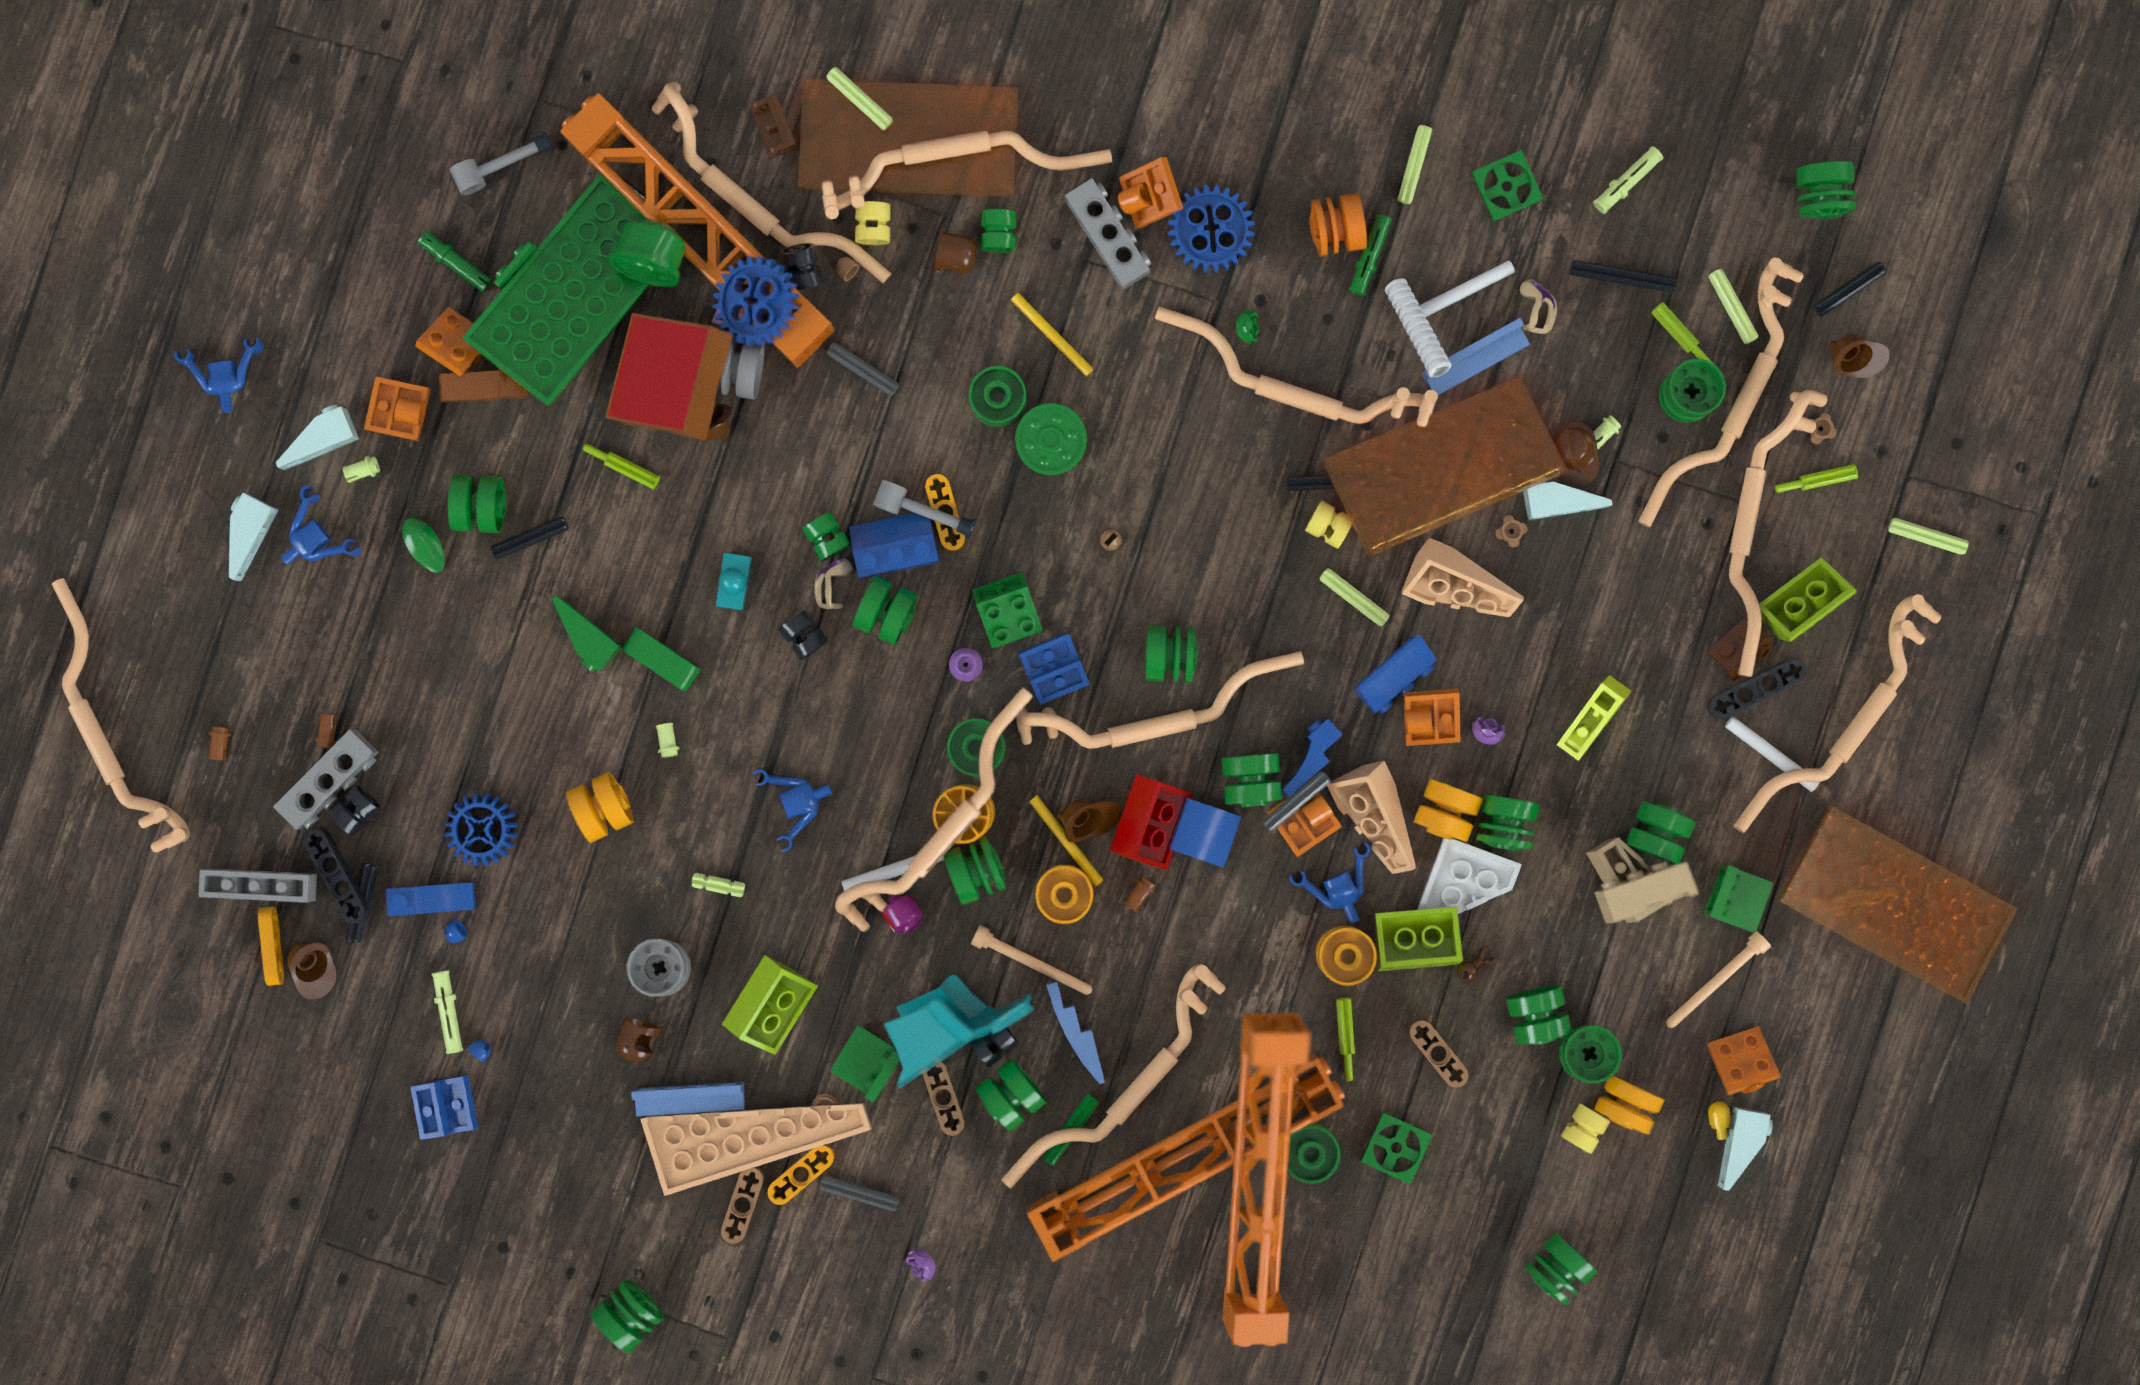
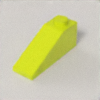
(1594, 717)

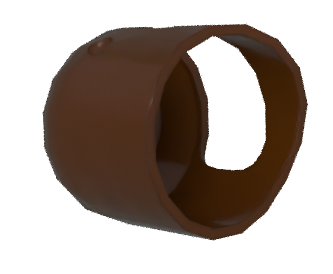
(955, 253)
(630, 1031)

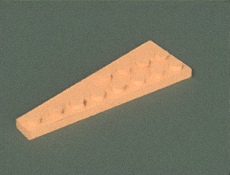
(719, 1144)

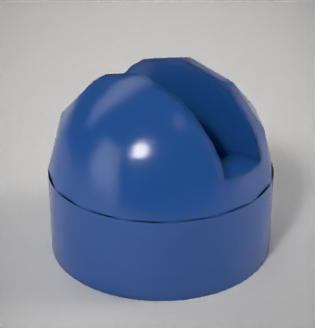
(455, 931)
(480, 1049)

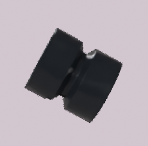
(801, 261)
(798, 626)
(350, 819)
(1003, 1040)

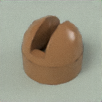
(847, 268)
(1115, 544)

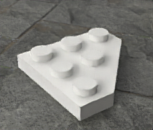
(1466, 877)

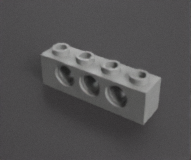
(1123, 272)
(292, 804)
(257, 885)

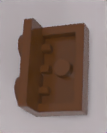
(1729, 649)

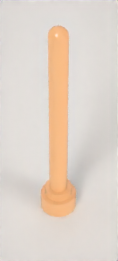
(985, 939)
(1756, 945)

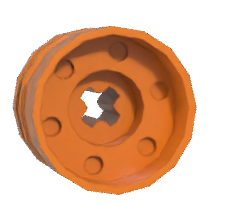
(1338, 224)

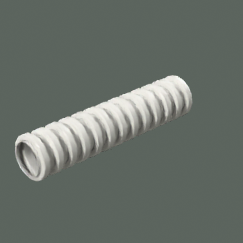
(1417, 327)

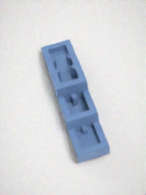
(1080, 1040)

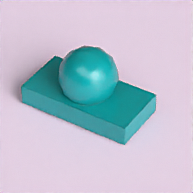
(733, 581)

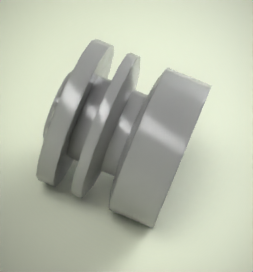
(743, 370)
(644, 973)

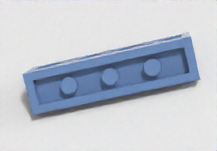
(1479, 356)
(689, 1098)

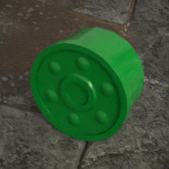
(649, 253)
(1051, 439)

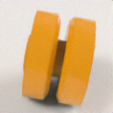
(1628, 1105)

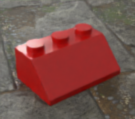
(1149, 822)

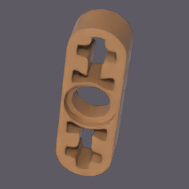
(1445, 1073)
(943, 1118)
(729, 1221)

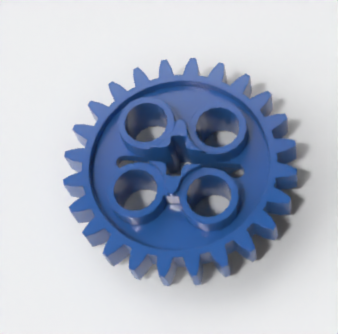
(1235, 226)
(778, 303)

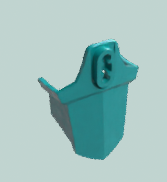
(943, 1023)

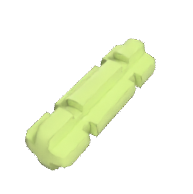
(718, 884)

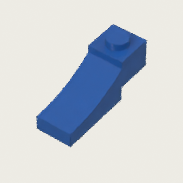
(1321, 737)
(430, 899)

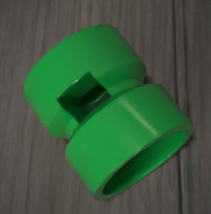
(998, 228)
(821, 528)

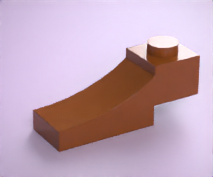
(479, 387)

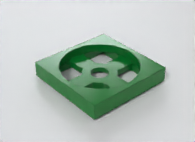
(1498, 167)
(1387, 1167)

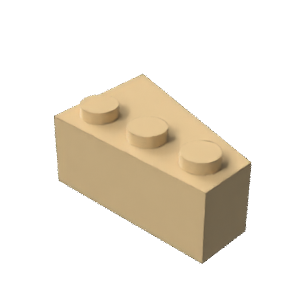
(1615, 861)
(1645, 891)

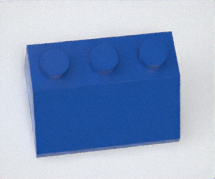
(893, 545)
(1395, 675)

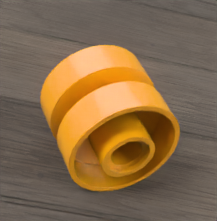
(952, 799)
(608, 803)
(1445, 817)
(1064, 894)
(1346, 955)

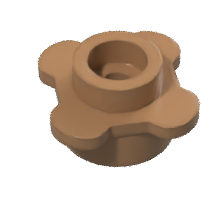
(1828, 429)
(1510, 523)

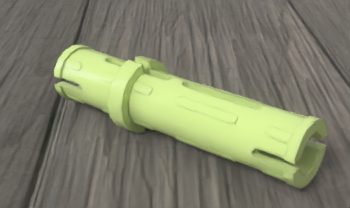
(1609, 197)
(442, 981)

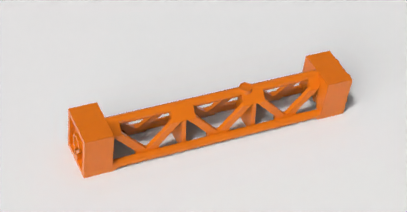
(598, 128)
(1275, 1045)
(1058, 1220)

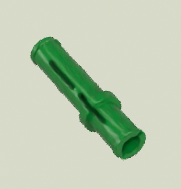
(1379, 226)
(446, 255)

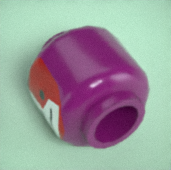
(902, 914)

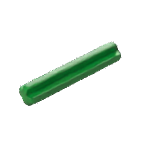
(1077, 1120)

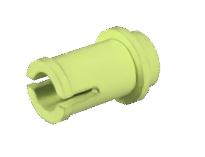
(1606, 430)
(361, 469)
(667, 740)

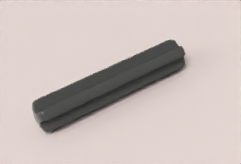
(862, 369)
(1296, 801)
(859, 1193)

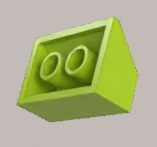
(1804, 600)
(1417, 939)
(769, 1005)

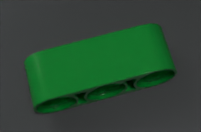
(660, 659)

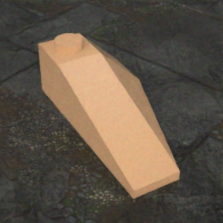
(1451, 578)
(1374, 805)

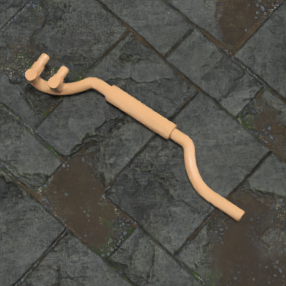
(947, 148)
(742, 200)
(1748, 395)
(1298, 396)
(1748, 513)
(1865, 718)
(1155, 726)
(96, 739)
(945, 836)
(1140, 1087)

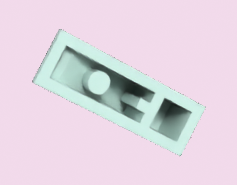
(321, 436)
(1558, 499)
(247, 530)
(1744, 1140)

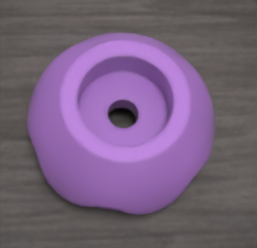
(974, 664)
(1488, 731)
(922, 1264)

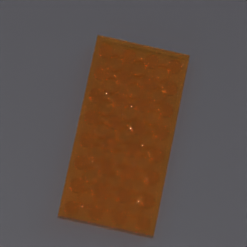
(843, 140)
(1445, 470)
(1897, 904)

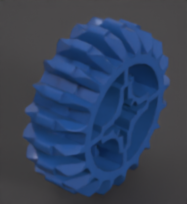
(490, 838)

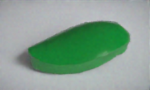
(423, 544)

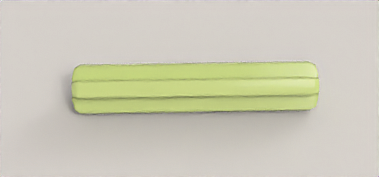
(859, 98)
(1414, 164)
(1733, 306)
(1928, 536)
(1354, 597)

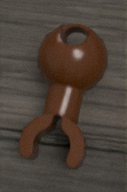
(1471, 969)

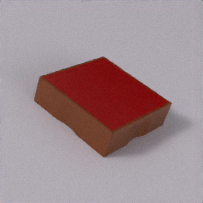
(668, 376)

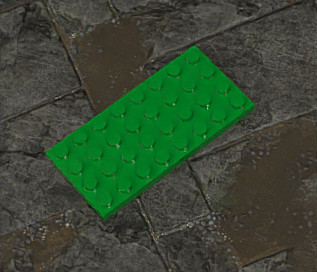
(562, 297)

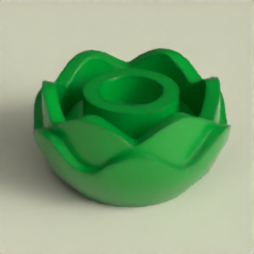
(1246, 326)

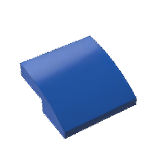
(1054, 668)
(1204, 832)
(444, 1107)

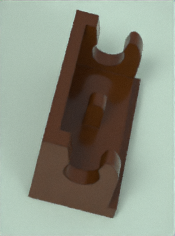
(773, 126)

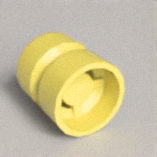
(873, 213)
(1329, 524)
(1585, 1128)

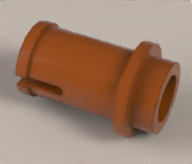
(327, 731)
(218, 743)
(1140, 894)

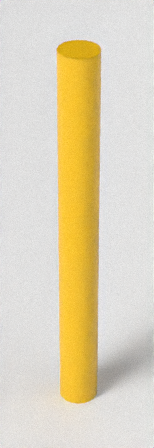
(1052, 334)
(1071, 847)

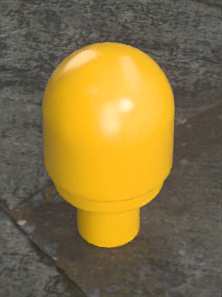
(1719, 1119)

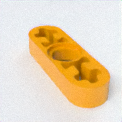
(933, 495)
(271, 946)
(790, 1192)

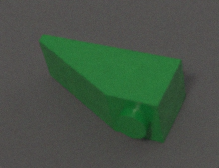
(587, 638)

